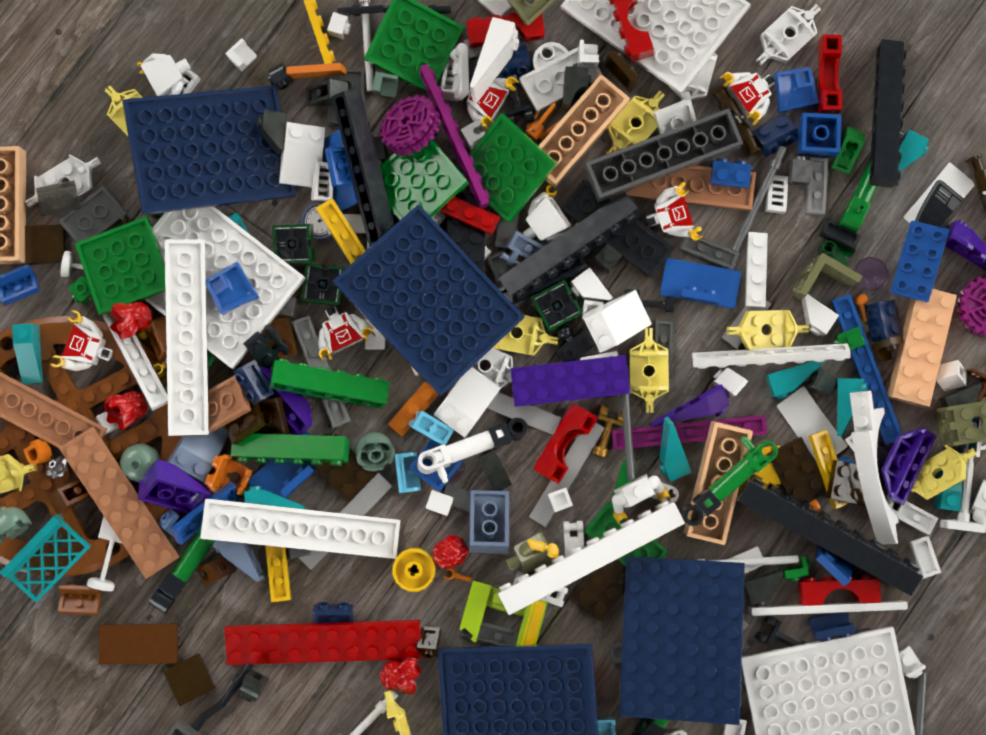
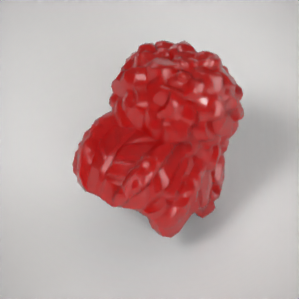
(130, 318)
(125, 408)
(450, 552)
(400, 675)

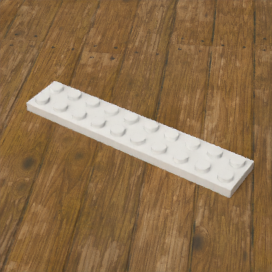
(186, 337)
(299, 528)

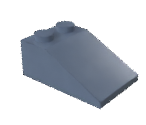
(196, 453)
(484, 533)
(241, 556)

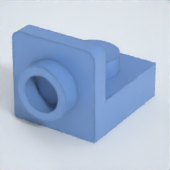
(168, 520)

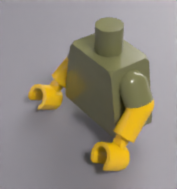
(532, 554)

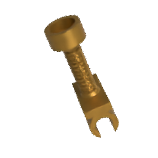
(601, 450)

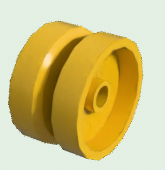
(405, 577)

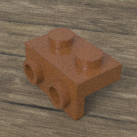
(79, 600)

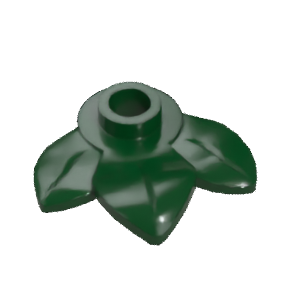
(836, 252)

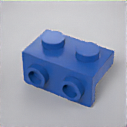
(730, 174)
(18, 284)

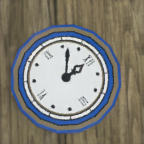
(311, 216)

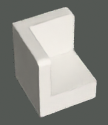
(241, 55)
(587, 55)
(951, 375)
(439, 502)

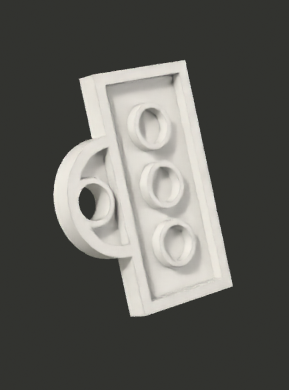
(546, 81)

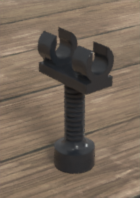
(517, 105)
(667, 304)
(776, 634)

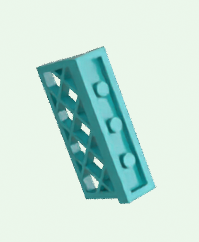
(33, 546)

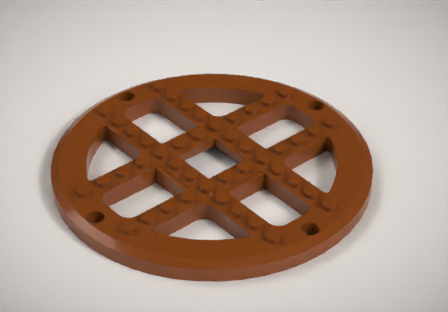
(55, 332)

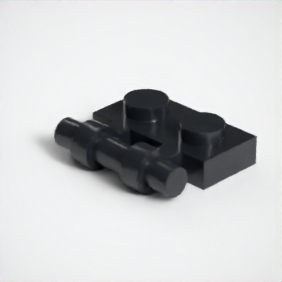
(262, 351)

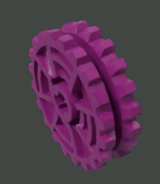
(410, 125)
(973, 306)

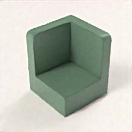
(385, 85)

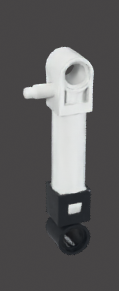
(494, 438)

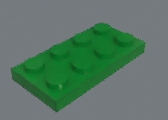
(605, 521)

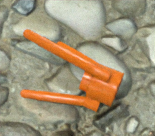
(535, 130)

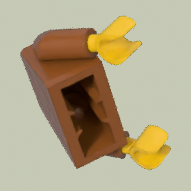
(157, 337)

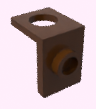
(980, 376)
(216, 570)

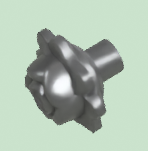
(57, 467)

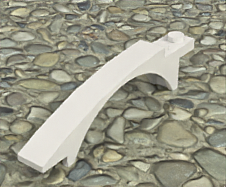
(864, 439)

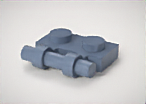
(521, 246)

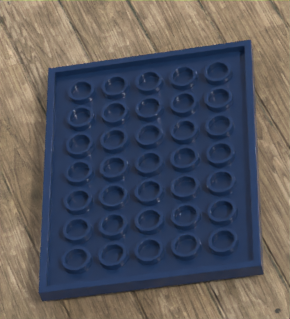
(203, 149)
(428, 300)
(682, 640)
(518, 690)

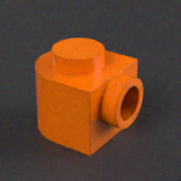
(38, 452)

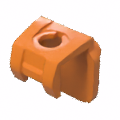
(223, 466)

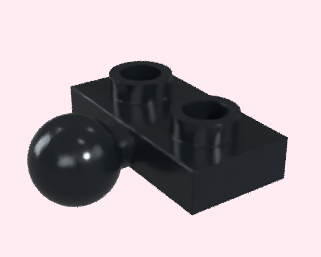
(575, 346)

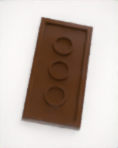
(138, 643)

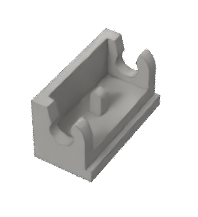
(471, 134)

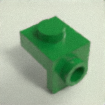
(81, 291)
(851, 337)
(794, 574)

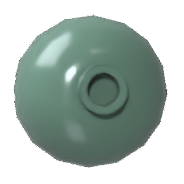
(374, 451)
(137, 460)
(12, 522)

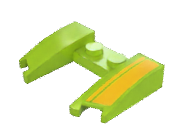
(485, 596)

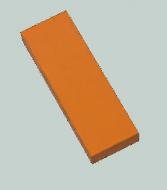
(318, 70)

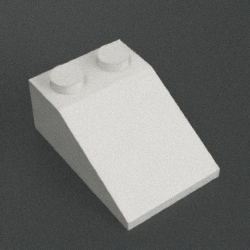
(301, 151)
(616, 320)
(467, 401)

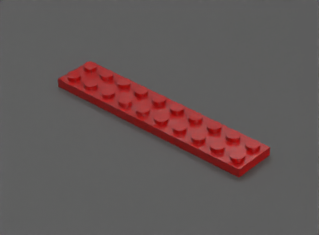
(322, 642)

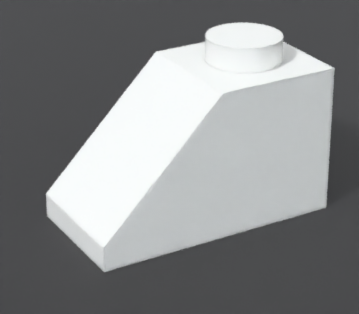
(589, 287)
(817, 316)
(730, 380)

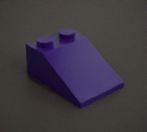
(171, 488)

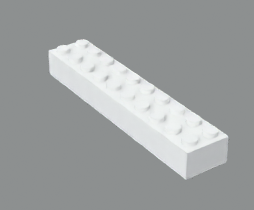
(590, 558)

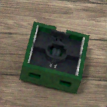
(291, 236)
(319, 286)
(556, 306)

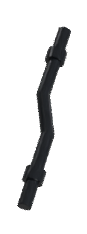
(357, 10)
(237, 682)

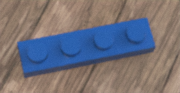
(193, 521)

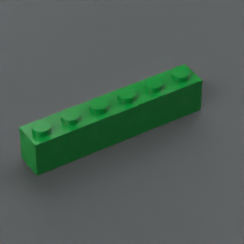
(329, 384)
(292, 448)

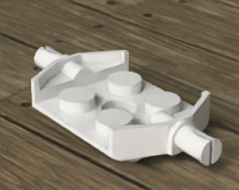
(781, 47)
(700, 84)
(69, 169)
(500, 367)

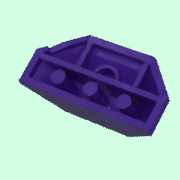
(295, 407)
(906, 462)

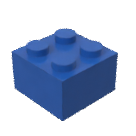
(819, 135)

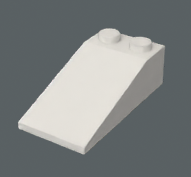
(495, 54)

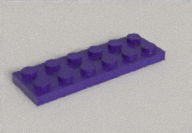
(570, 380)

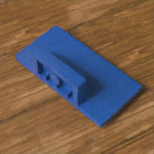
(340, 175)
(919, 261)
(700, 283)
(282, 478)

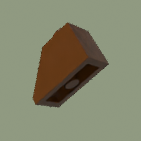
(68, 496)

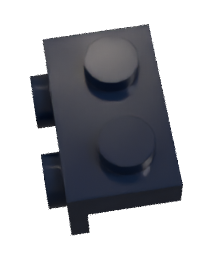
(518, 64)
(776, 134)
(883, 320)
(253, 382)
(339, 612)
(831, 625)

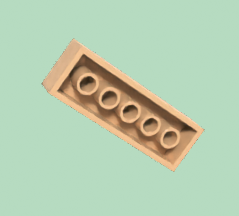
(582, 126)
(12, 205)
(922, 349)
(720, 454)

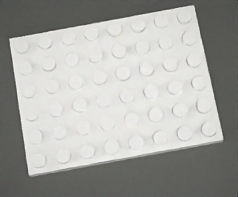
(680, 30)
(224, 245)
(830, 687)

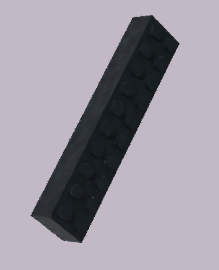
(830, 534)

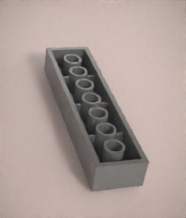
(663, 155)

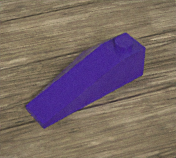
(966, 243)
(706, 404)

